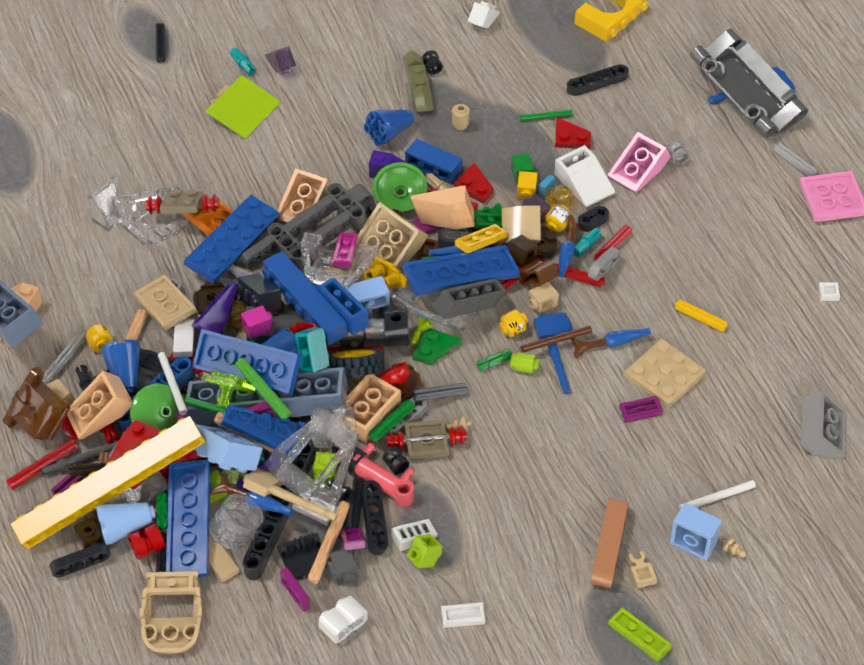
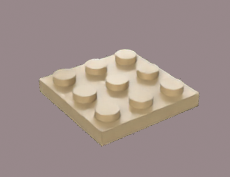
(665, 373)

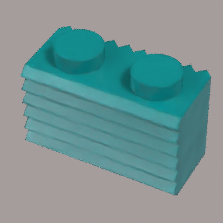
(313, 349)

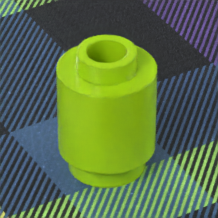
(524, 362)

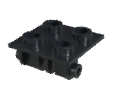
(300, 554)

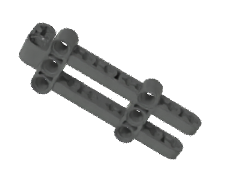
(354, 210)

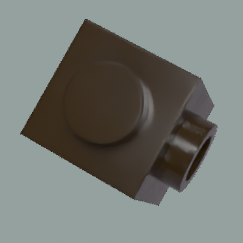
(522, 250)
(87, 533)

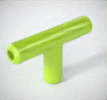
(422, 326)

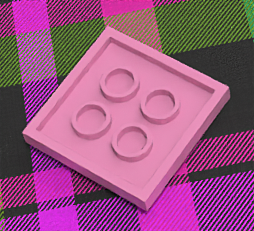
(832, 196)

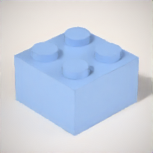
(695, 531)

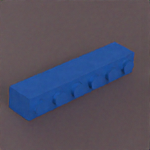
(304, 297)

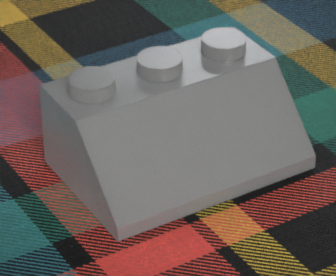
(823, 426)

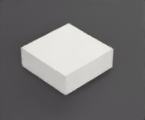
(829, 291)

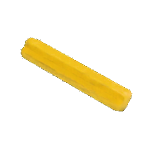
(701, 315)

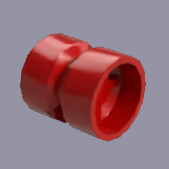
(146, 541)

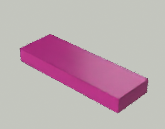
(345, 250)

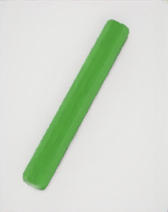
(263, 389)

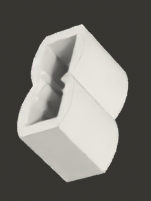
(342, 619)

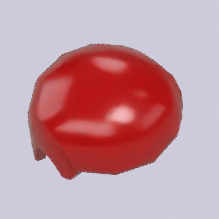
(396, 375)

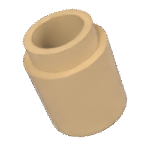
(460, 116)

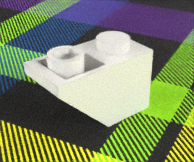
(483, 14)

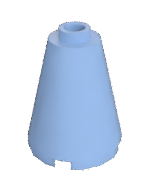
(123, 519)

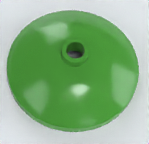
(395, 179)
(149, 405)

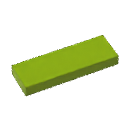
(640, 634)

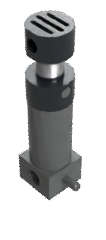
(391, 328)

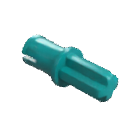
(243, 61)
(587, 242)

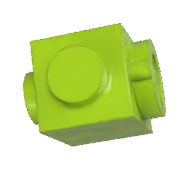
(321, 462)
(425, 551)

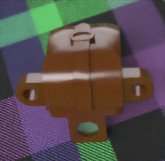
(36, 407)

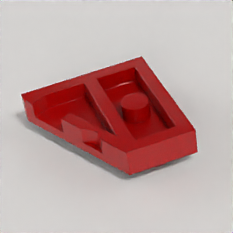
(571, 135)
(475, 183)

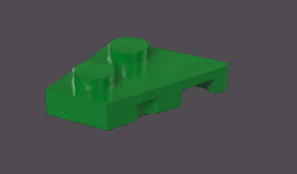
(488, 217)
(434, 346)

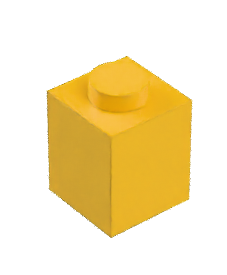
(526, 185)

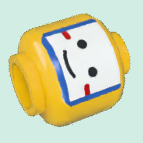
(557, 218)

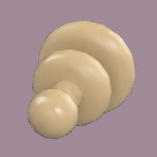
(457, 424)
(733, 547)

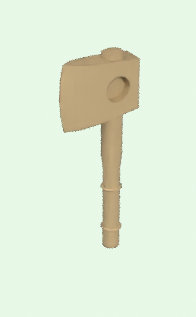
(265, 484)

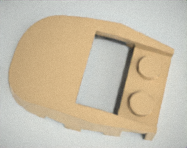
(170, 634)

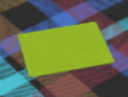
(243, 106)

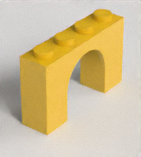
(605, 24)

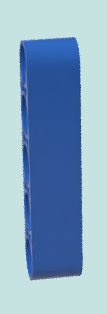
(183, 373)

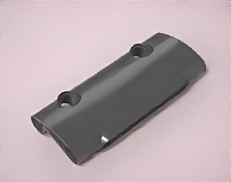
(750, 83)

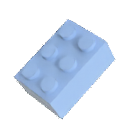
(228, 449)

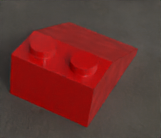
(132, 438)

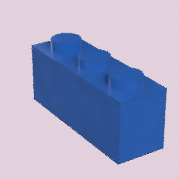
(434, 160)
(346, 305)

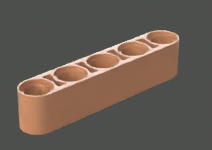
(609, 543)

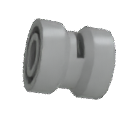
(678, 153)

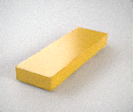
(481, 238)

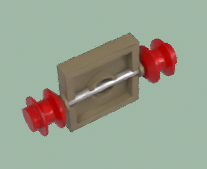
(182, 202)
(426, 439)

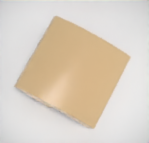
(522, 221)

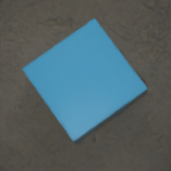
(547, 183)

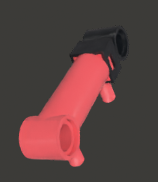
(389, 483)

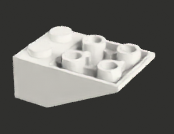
(584, 176)

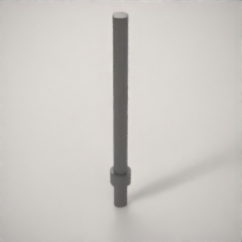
(62, 464)

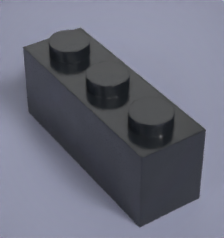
(259, 292)

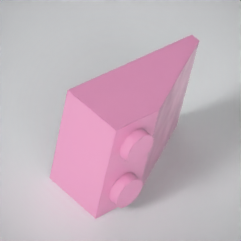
(639, 163)

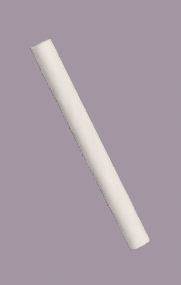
(172, 383)
(721, 494)

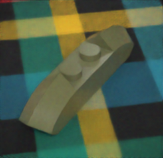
(418, 82)

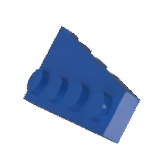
(259, 427)

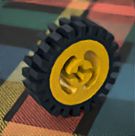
(358, 361)

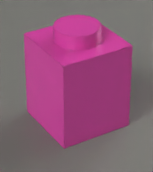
(256, 322)

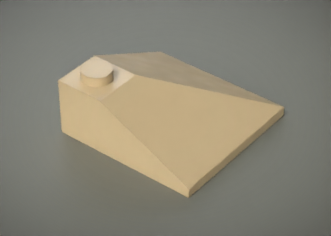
(392, 234)

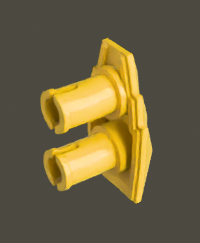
(390, 274)

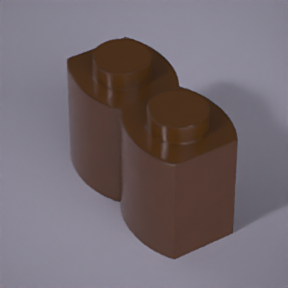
(538, 273)

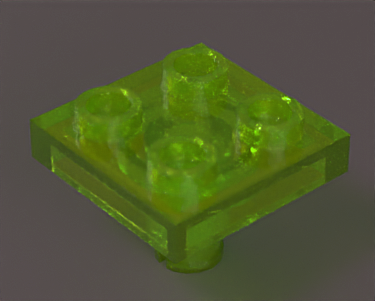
(228, 384)

